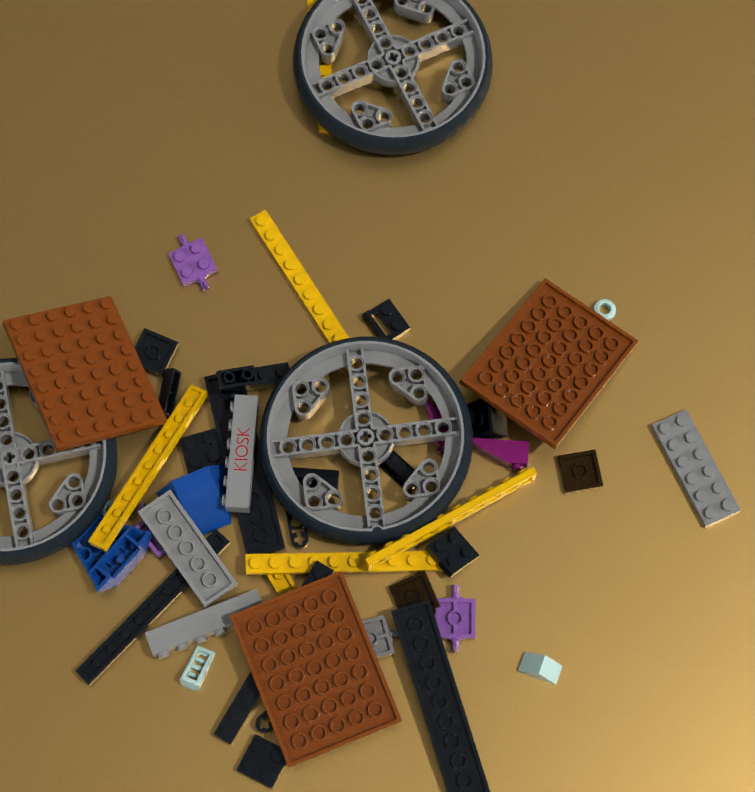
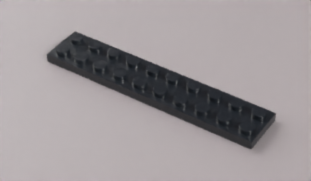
(261, 526)
(439, 698)

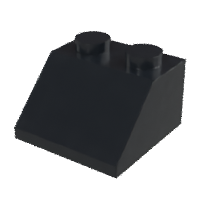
(487, 421)

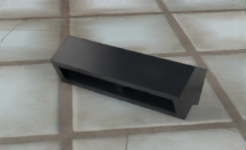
(168, 393)
(398, 469)
(329, 476)

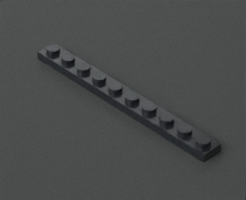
(141, 619)
(249, 693)

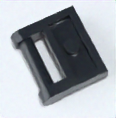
(389, 317)

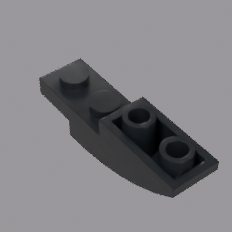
(250, 377)

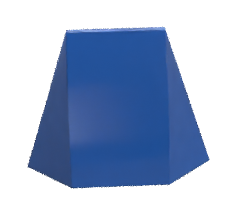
(201, 497)
(111, 567)

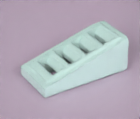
(193, 684)

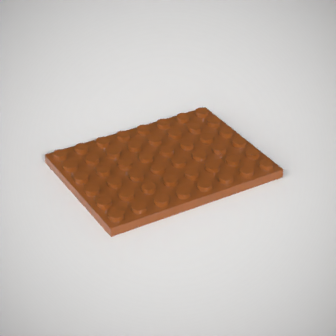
(549, 363)
(84, 373)
(315, 669)

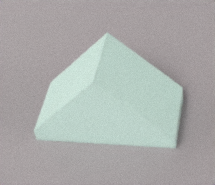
(540, 667)

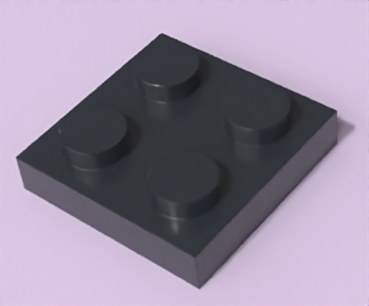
(155, 351)
(201, 450)
(451, 552)
(262, 762)

